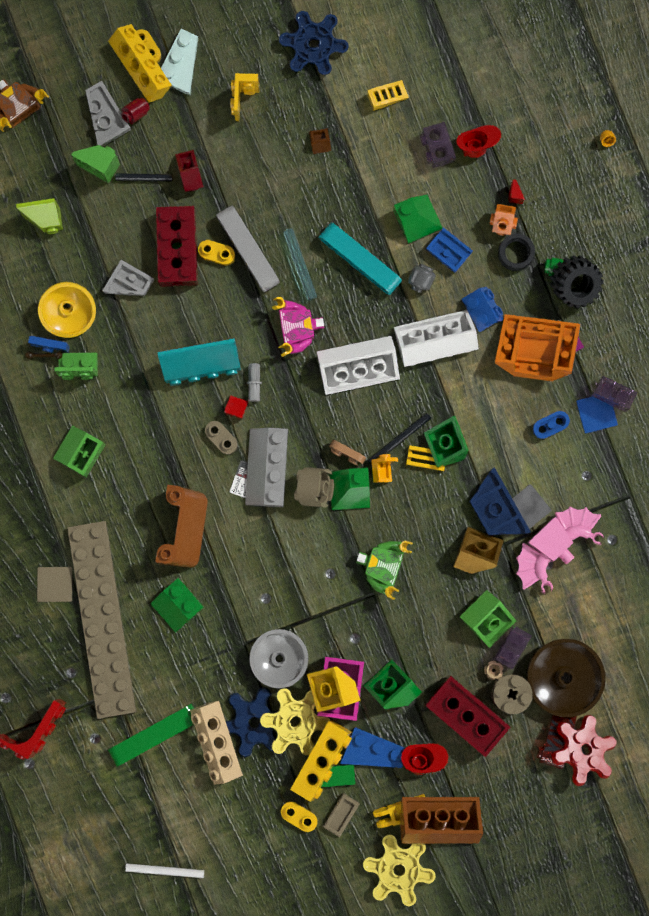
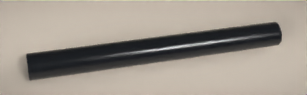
(401, 437)

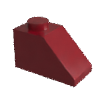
(189, 171)

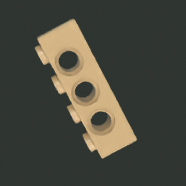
(224, 749)

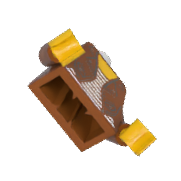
(18, 102)

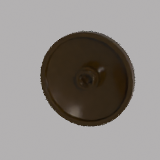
(566, 677)

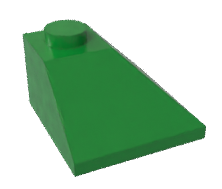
(417, 218)
(350, 489)
(392, 687)

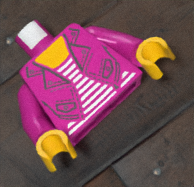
(296, 325)

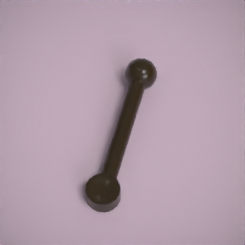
(30, 355)

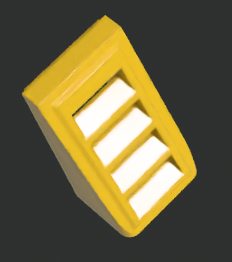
(385, 88)

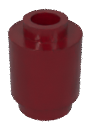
(135, 110)

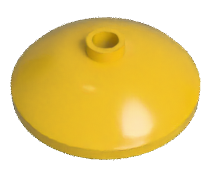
(67, 321)

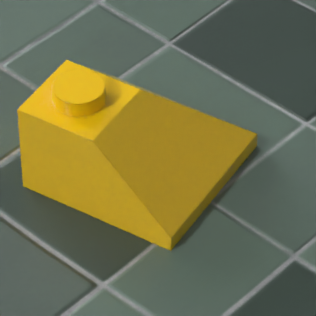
(332, 689)

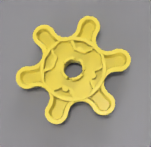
(281, 723)
(403, 883)

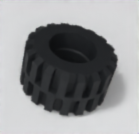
(586, 290)

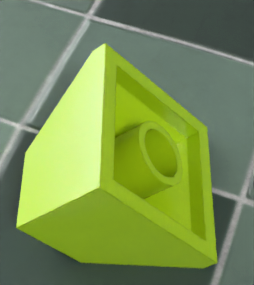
(43, 214)

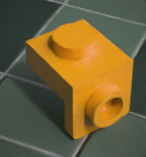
(382, 468)

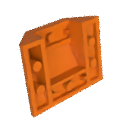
(537, 347)

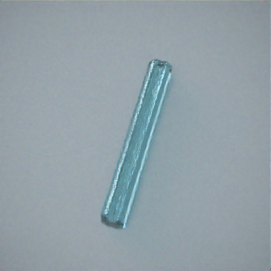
(300, 264)

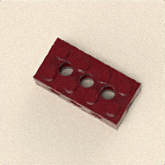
(187, 254)
(480, 714)

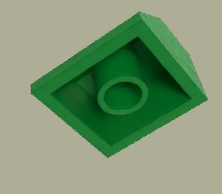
(177, 605)

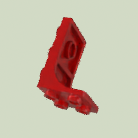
(36, 742)

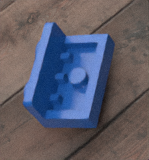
(483, 308)

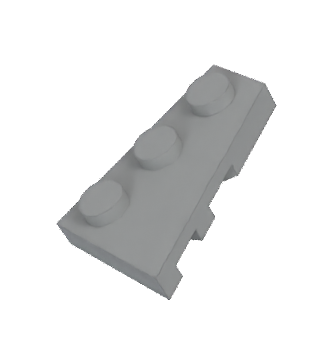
(105, 115)

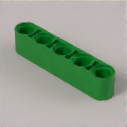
(151, 736)

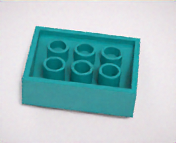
(199, 361)

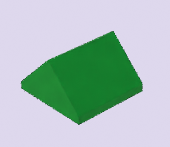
(447, 442)

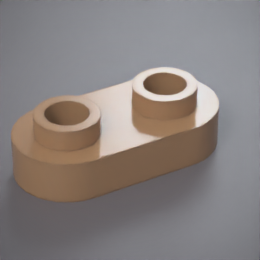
(339, 449)

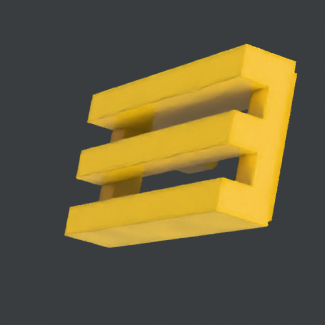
(422, 465)

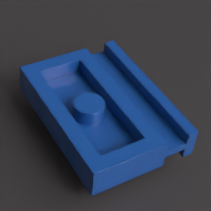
(449, 250)

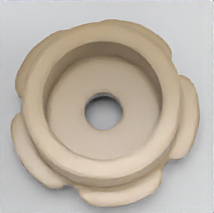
(493, 675)

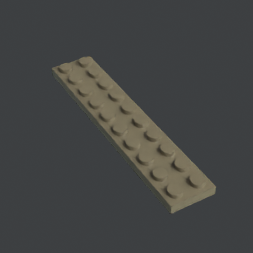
(101, 619)

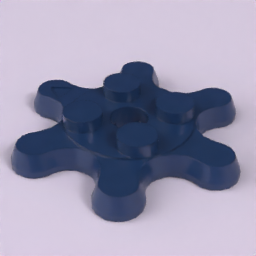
(310, 31)
(240, 723)

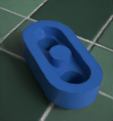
(550, 425)

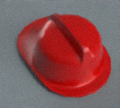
(476, 141)
(424, 758)

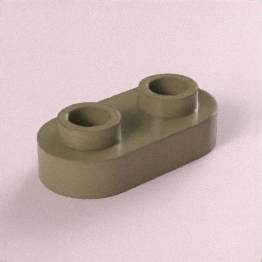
(221, 437)

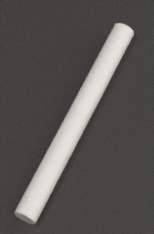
(165, 870)

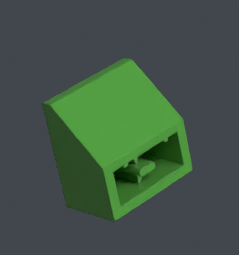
(79, 451)

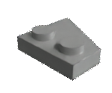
(128, 281)

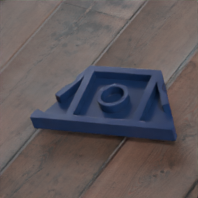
(496, 508)

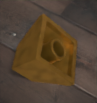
(478, 552)

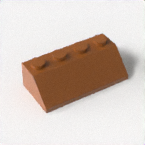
(440, 820)

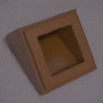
(320, 141)

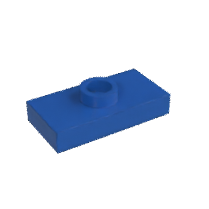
(48, 345)

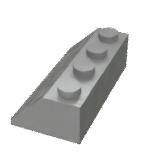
(266, 467)

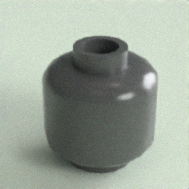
(421, 278)

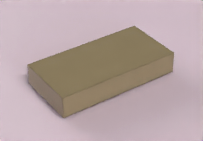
(341, 815)

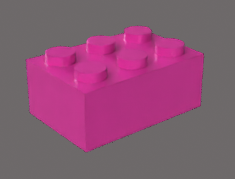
(354, 670)

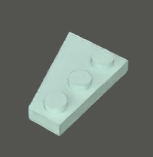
(180, 61)

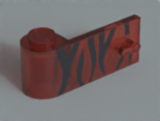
(554, 741)

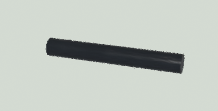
(143, 177)

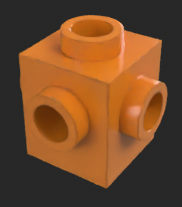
(503, 220)

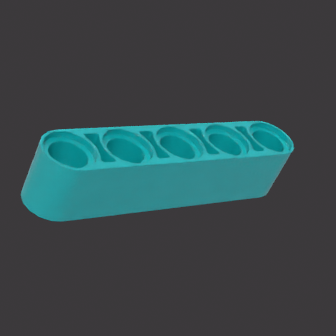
(360, 258)

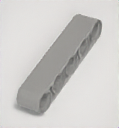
(248, 248)

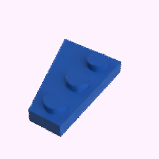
(372, 751)

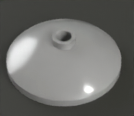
(264, 661)

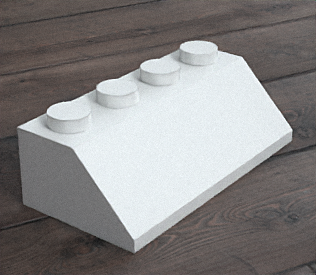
(436, 338)
(358, 365)

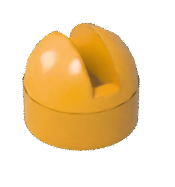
(607, 138)

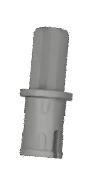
(254, 382)

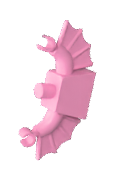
(553, 543)

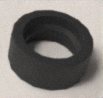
(516, 238)

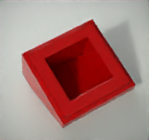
(515, 193)
(236, 407)

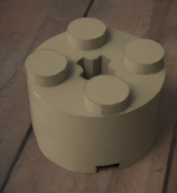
(314, 487)
(522, 696)

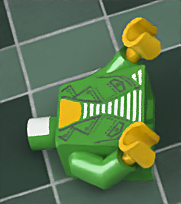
(384, 565)

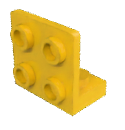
(243, 83)

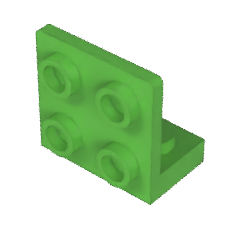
(77, 365)

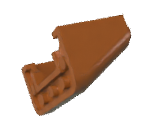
(189, 530)

